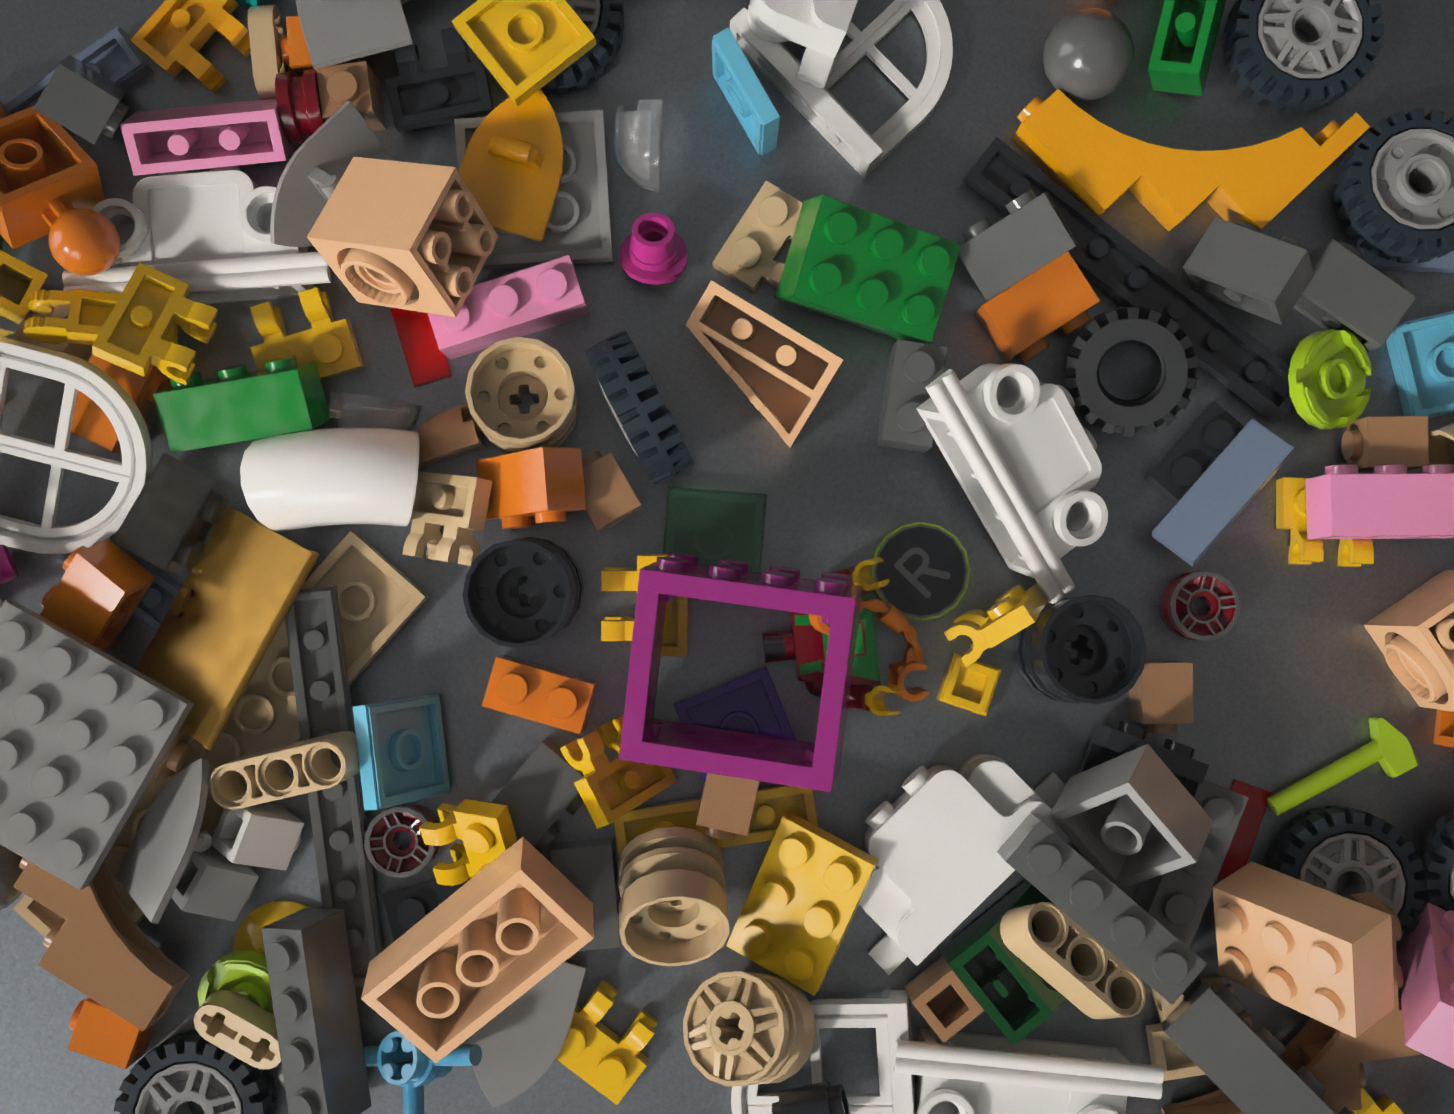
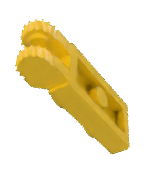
(86, 316)

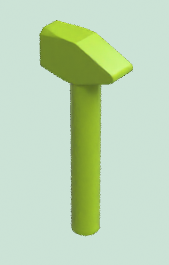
(1386, 747)

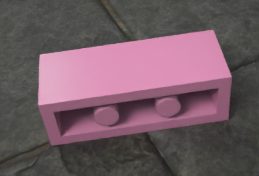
(205, 137)
(512, 308)
(1381, 503)
(1429, 984)

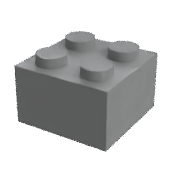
(1132, 818)

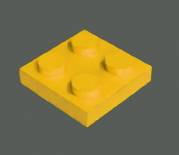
(524, 41)

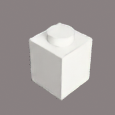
(258, 835)

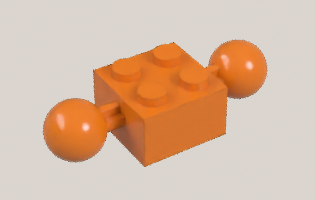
(51, 190)

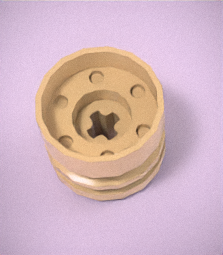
(501, 380)
(672, 897)
(774, 1022)

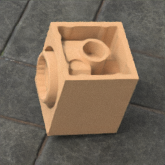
(404, 235)
(1419, 641)

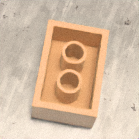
(1305, 947)

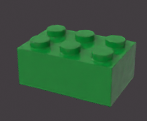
(867, 270)

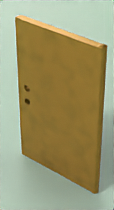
(226, 620)

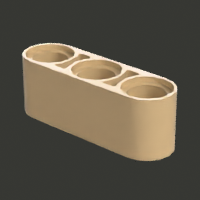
(267, 773)
(1094, 970)

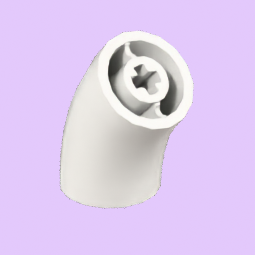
(332, 477)

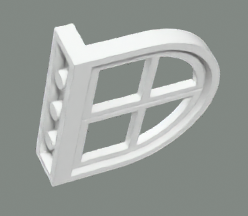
(826, 113)
(128, 425)
(892, 1021)

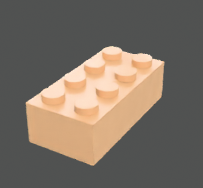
(479, 951)

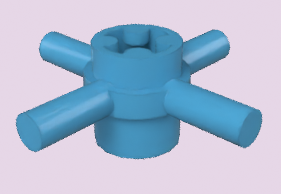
(410, 1068)

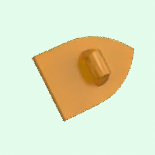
(516, 166)

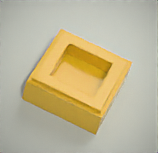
(968, 686)

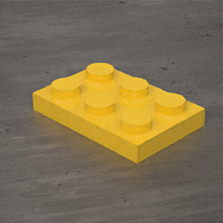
(802, 902)

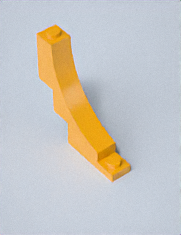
(1238, 183)

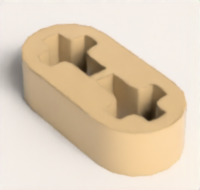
(265, 32)
(241, 1030)

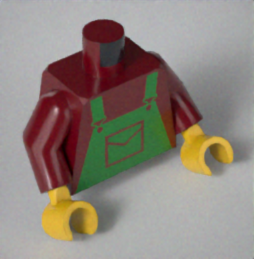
(809, 650)

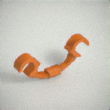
(898, 624)

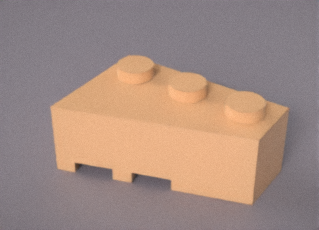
(765, 358)

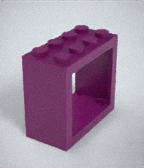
(729, 751)

